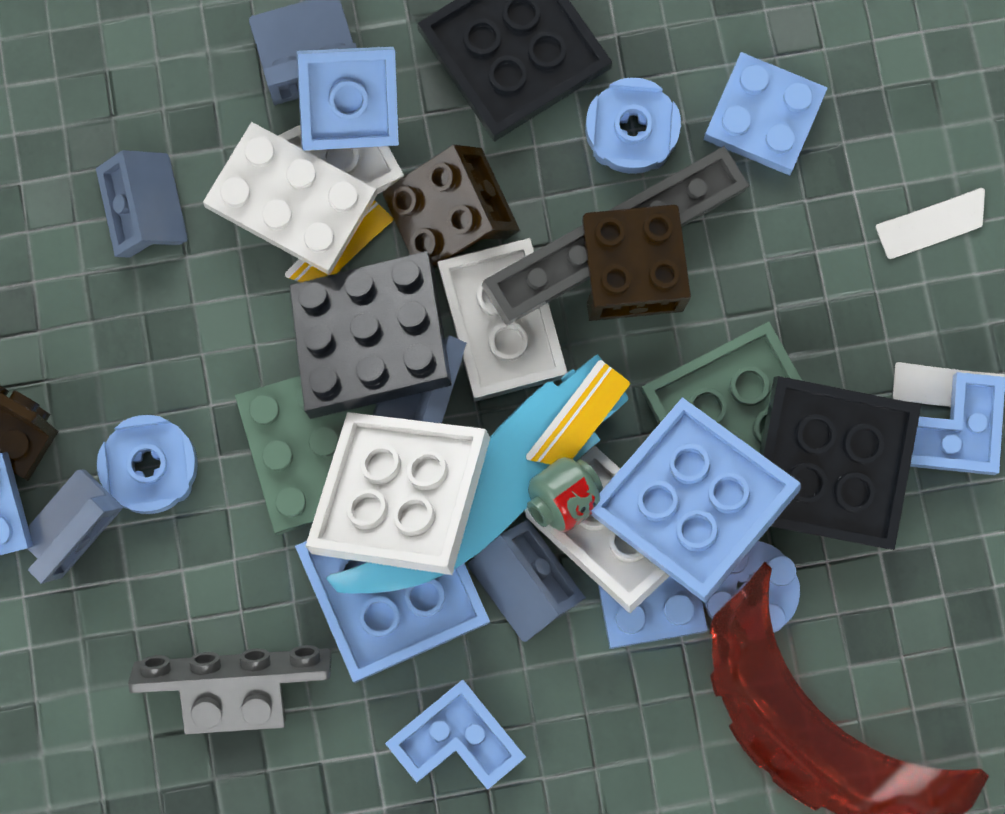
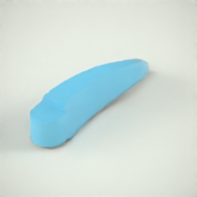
(500, 490)

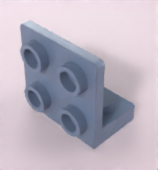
(293, 29)

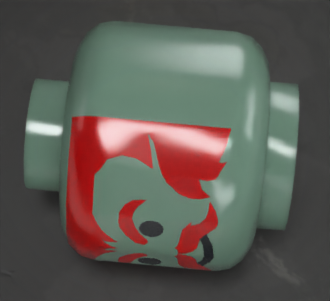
(564, 494)

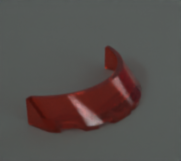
(802, 745)

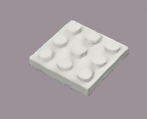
(399, 492)

